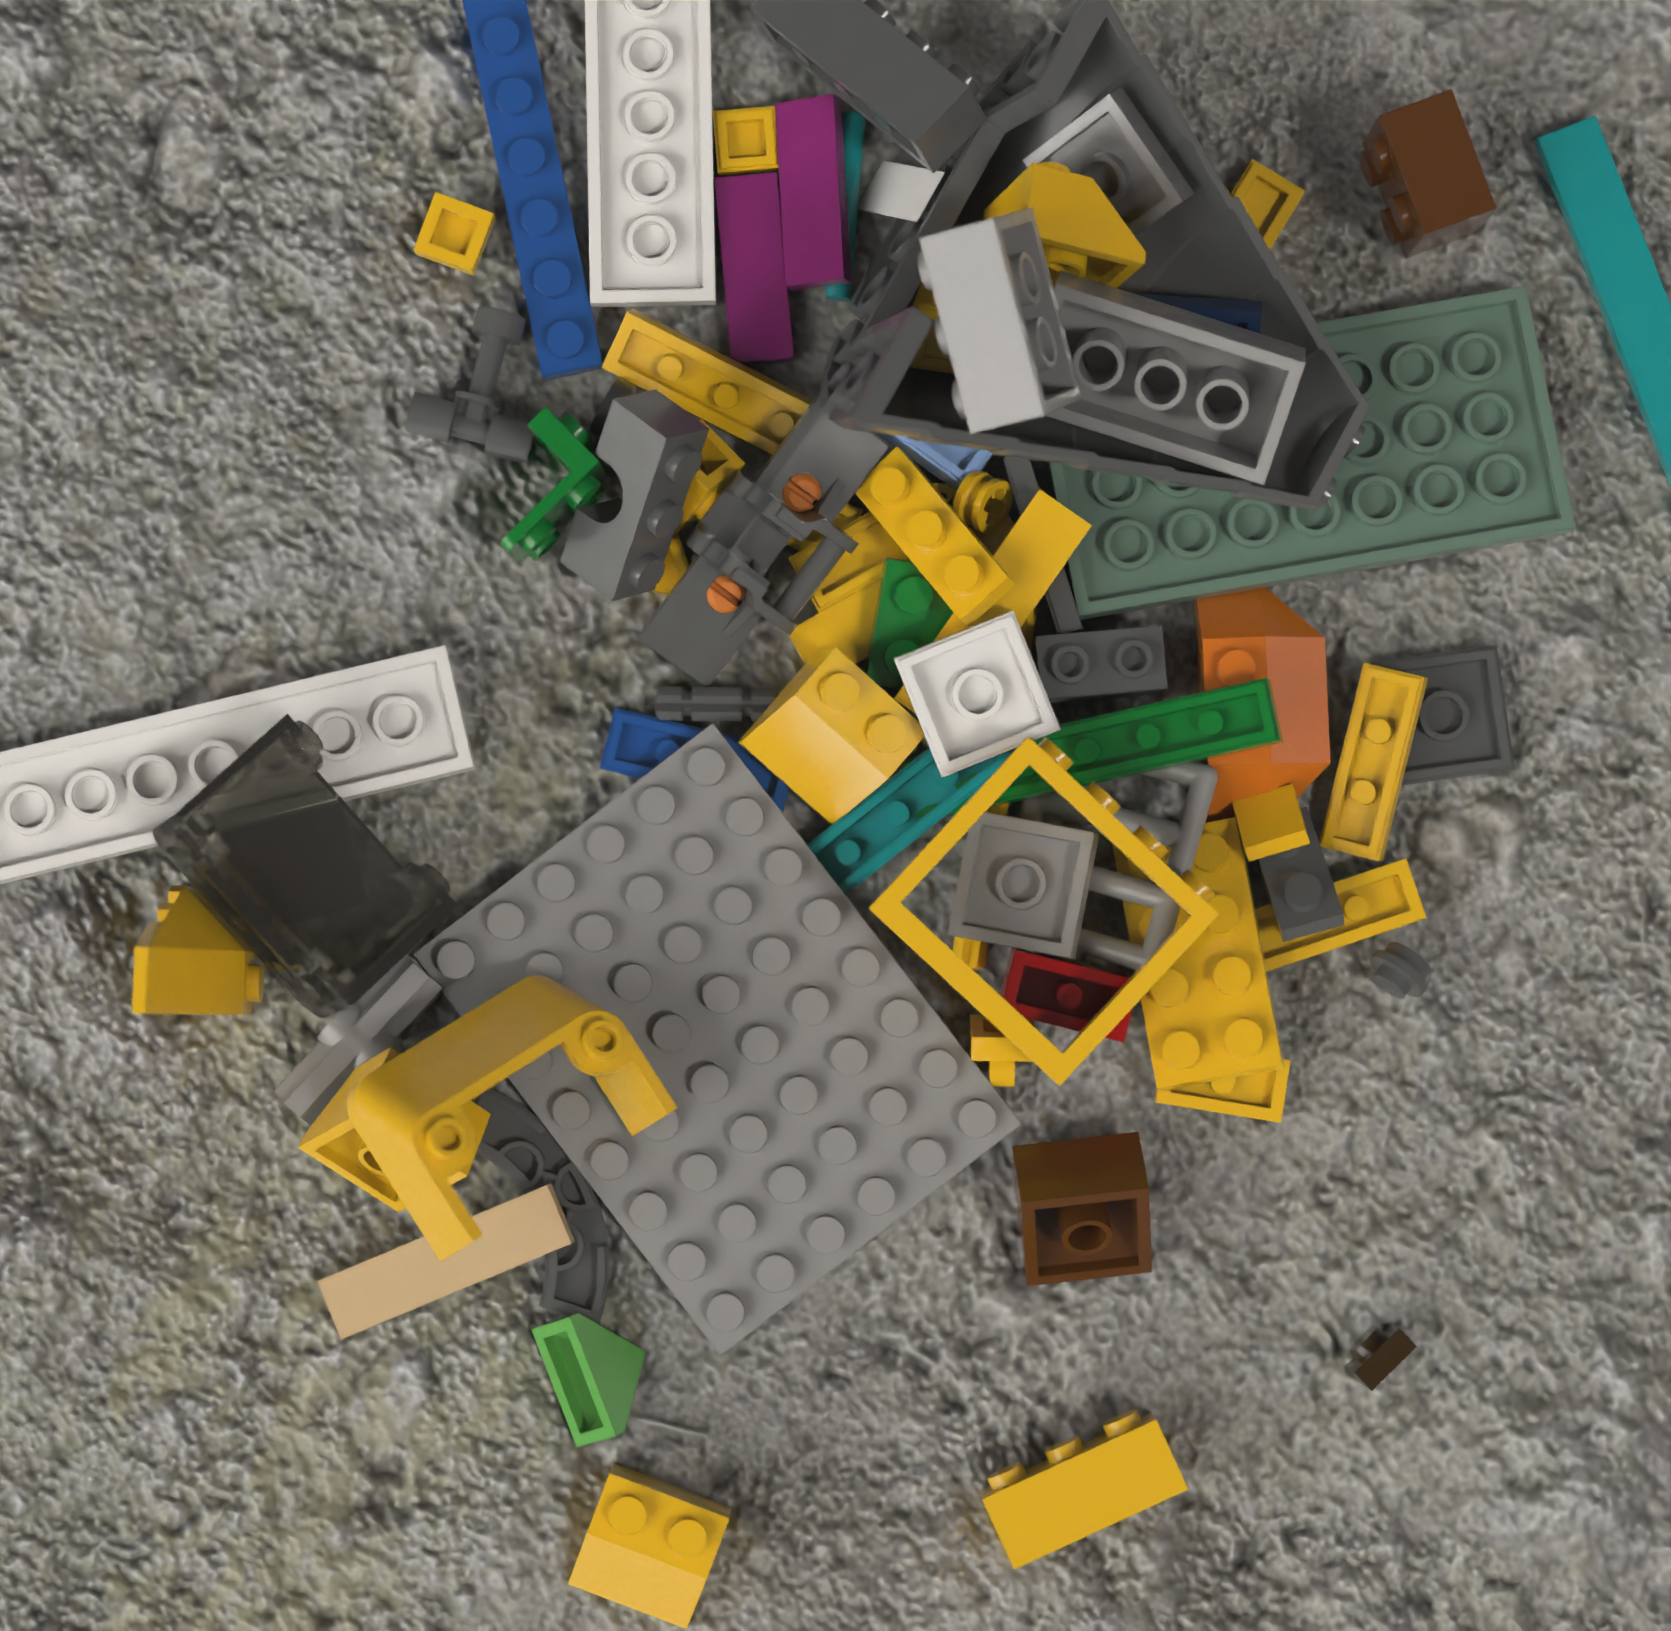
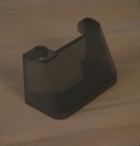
(301, 872)

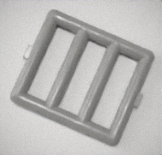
(1184, 843)

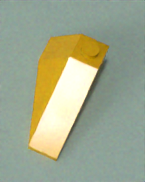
(193, 962)

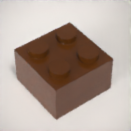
(1426, 175)

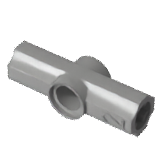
(359, 1035)

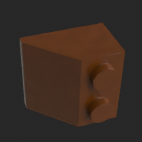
(1083, 1208)

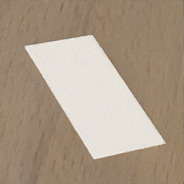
(900, 191)

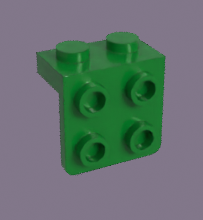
(580, 488)

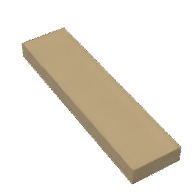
(415, 1276)

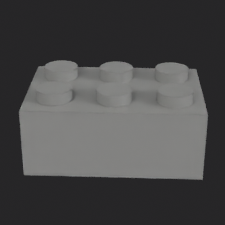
(999, 321)

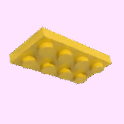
(1215, 1004)

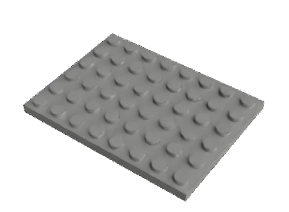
(771, 1011)

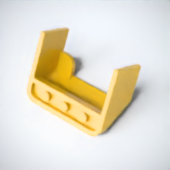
(413, 1103)

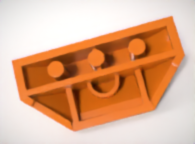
(1252, 639)

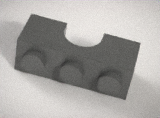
(655, 453)

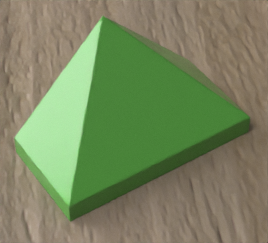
(591, 1375)

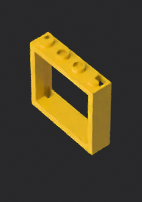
(1138, 846)

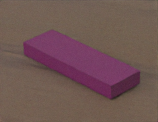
(813, 192)
(754, 269)

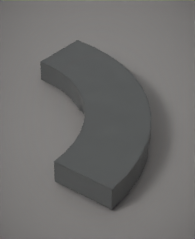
(532, 1158)

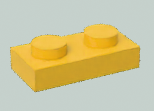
(1249, 1095)

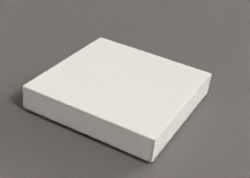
(976, 693)

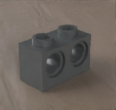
(1101, 664)

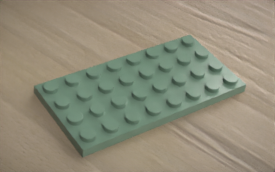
(1448, 464)

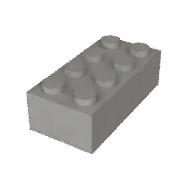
(1176, 378)

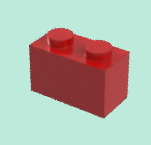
(1060, 991)

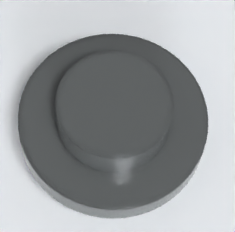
(1400, 971)

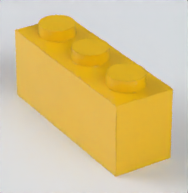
(1081, 1487)

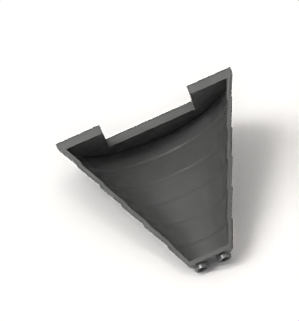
(1192, 251)

